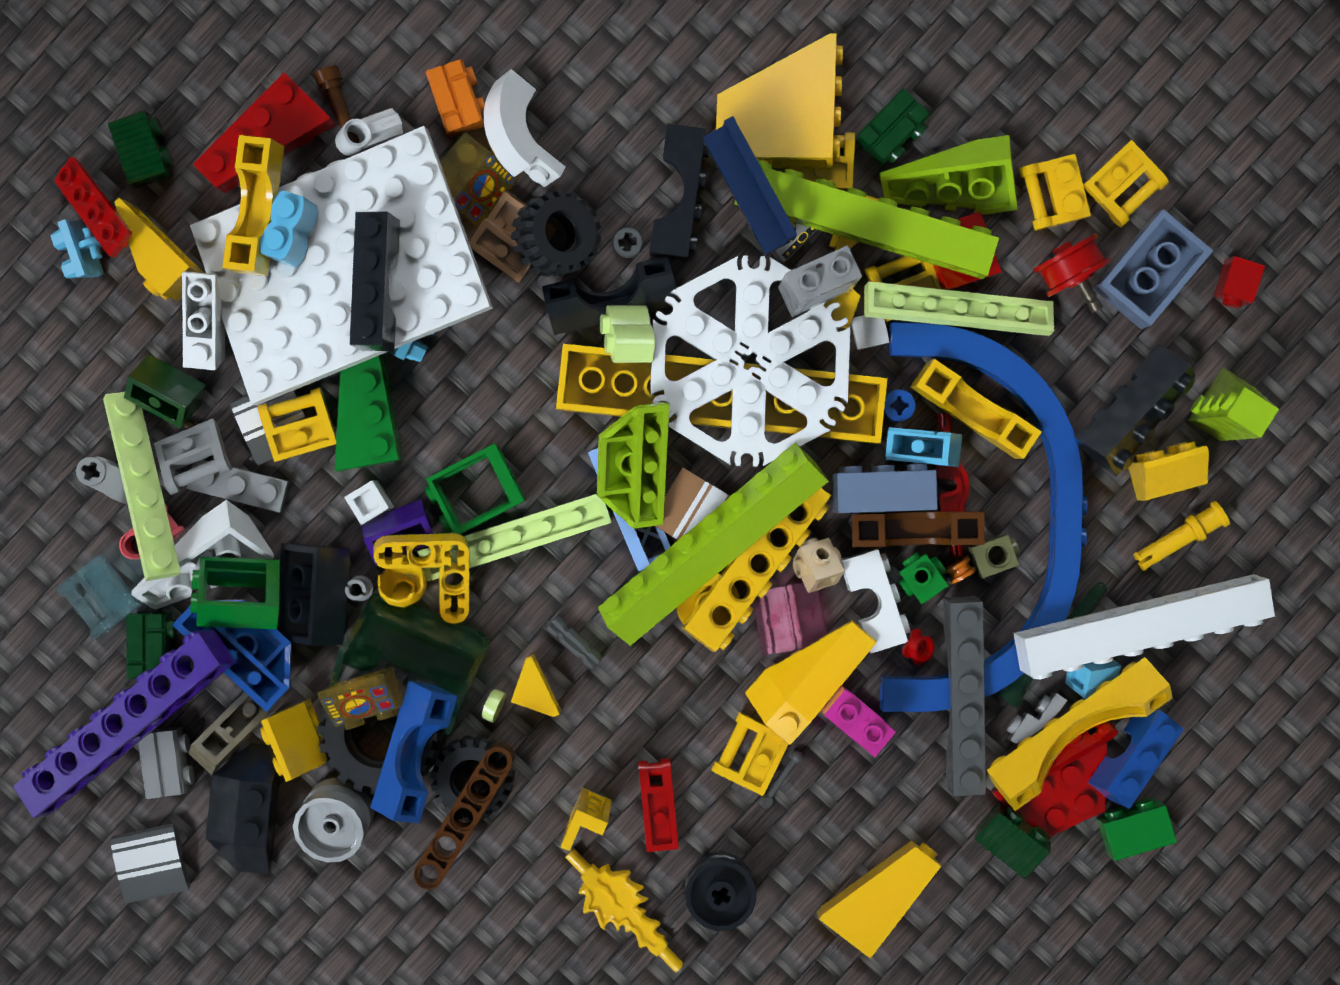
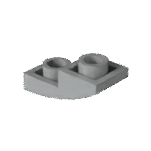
(1028, 725)

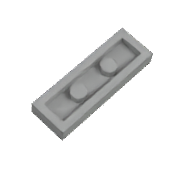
(244, 487)

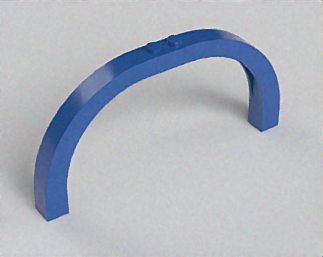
(1066, 499)

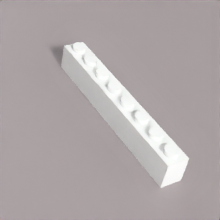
(1144, 626)

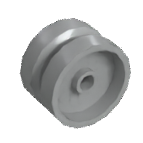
(333, 820)

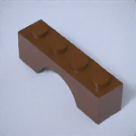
(918, 528)

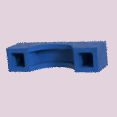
(400, 787)

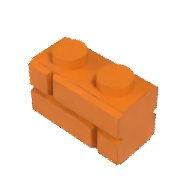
(455, 97)

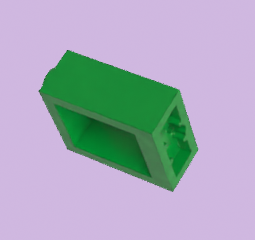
(437, 494)
(236, 573)

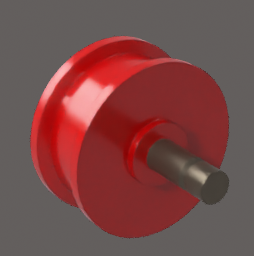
(1074, 267)

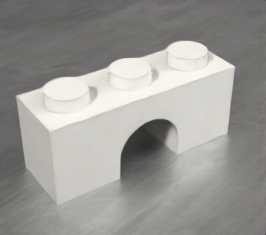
(885, 624)

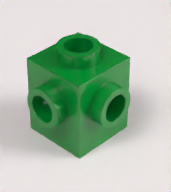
(934, 583)

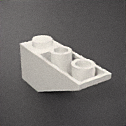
(202, 321)

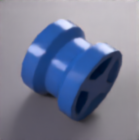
(894, 406)

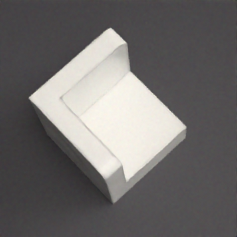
(369, 501)

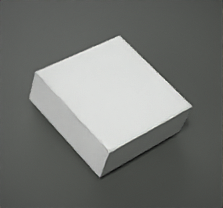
(869, 332)

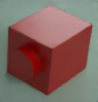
(1238, 282)

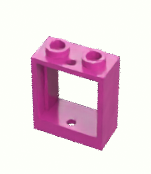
(858, 721)

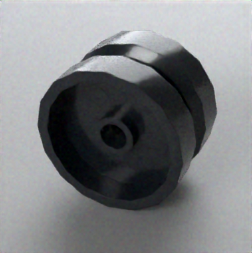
(726, 909)

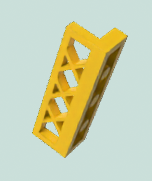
(589, 812)

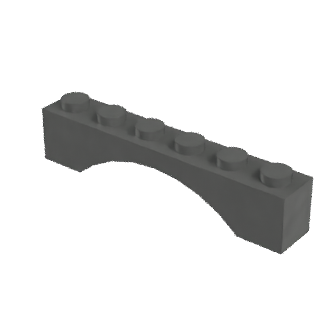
(966, 690)

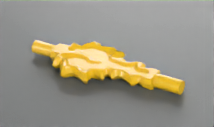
(616, 900)

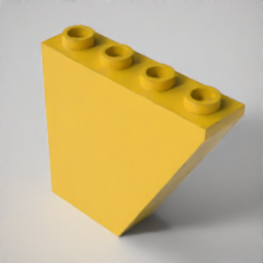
(790, 108)

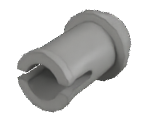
(366, 585)

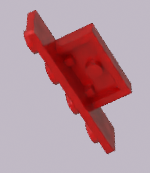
(93, 207)

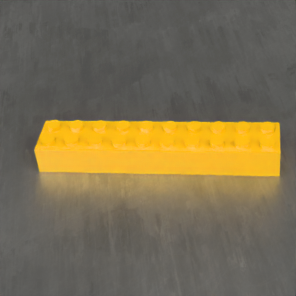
(598, 386)

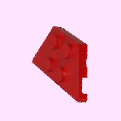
(1065, 796)

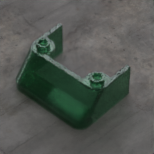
(416, 642)

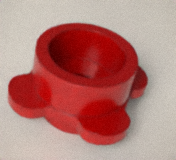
(918, 648)

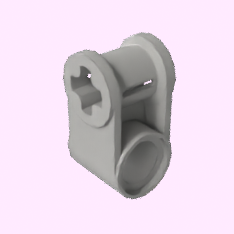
(109, 480)

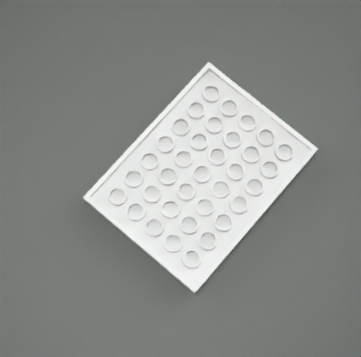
(298, 319)

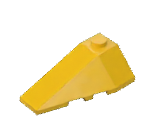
(798, 687)

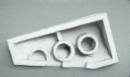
(219, 533)

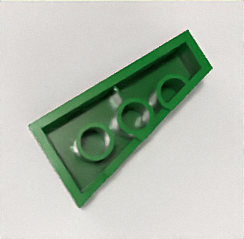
(366, 418)

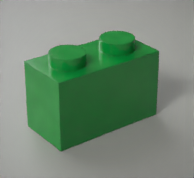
(1136, 829)

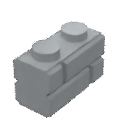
(165, 763)

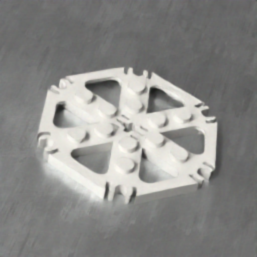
(723, 376)

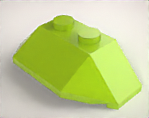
(634, 465)

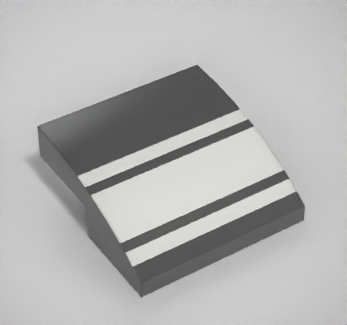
(251, 426)
(149, 863)

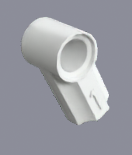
(370, 131)

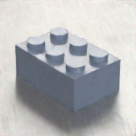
(1152, 269)
(884, 489)

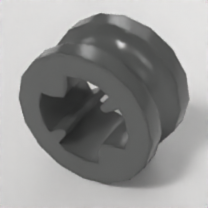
(620, 236)

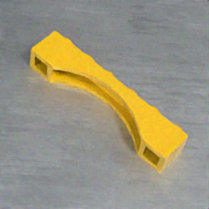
(1131, 694)

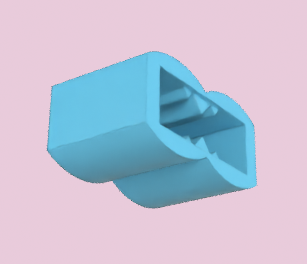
(290, 224)

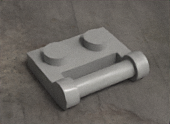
(189, 448)

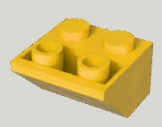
(1170, 472)
(294, 739)

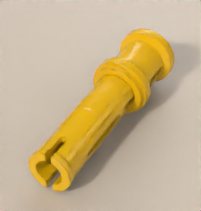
(1194, 529)

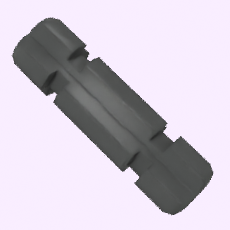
(574, 642)

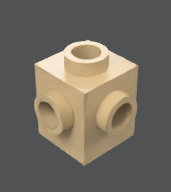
(818, 564)

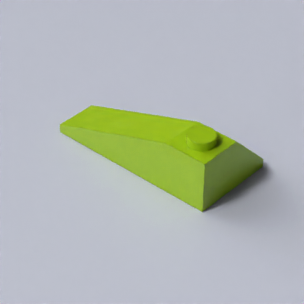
(965, 176)

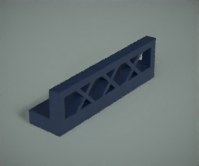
(750, 186)

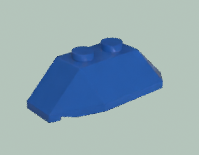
(260, 658)

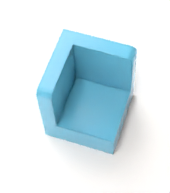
(1091, 676)

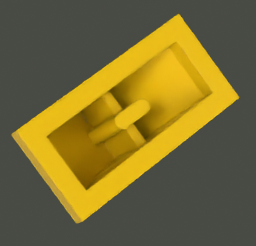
(534, 691)

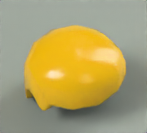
(402, 586)

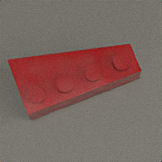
(280, 114)

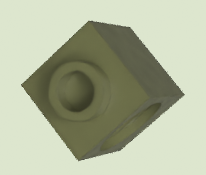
(980, 558)

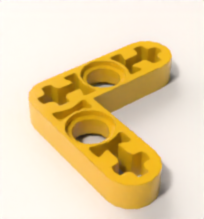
(438, 557)

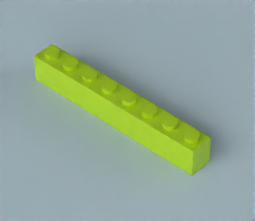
(883, 223)
(712, 544)

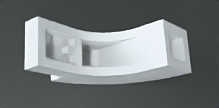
(509, 134)

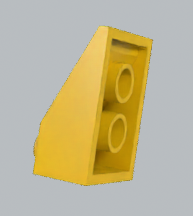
(155, 254)

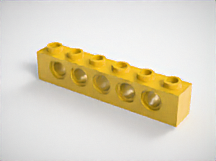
(701, 624)

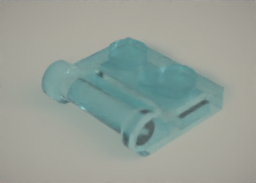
(105, 589)

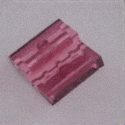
(789, 618)

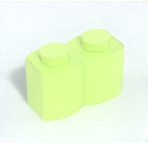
(628, 333)

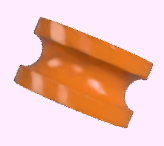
(960, 569)

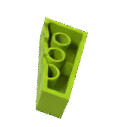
(1232, 409)

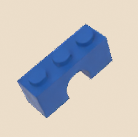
(1127, 775)

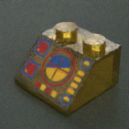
(475, 179)
(361, 698)

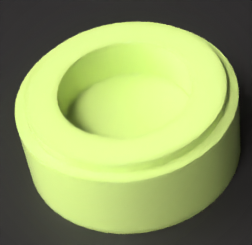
(493, 705)

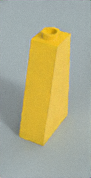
(880, 898)

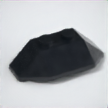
(245, 809)

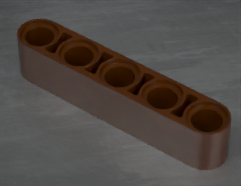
(458, 830)

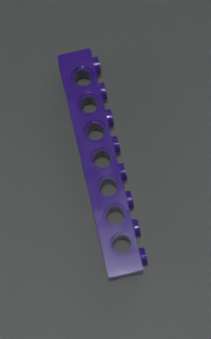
(210, 660)

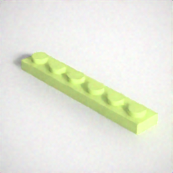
(958, 308)
(142, 488)
(529, 532)

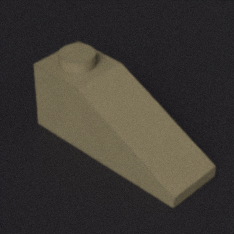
(228, 733)

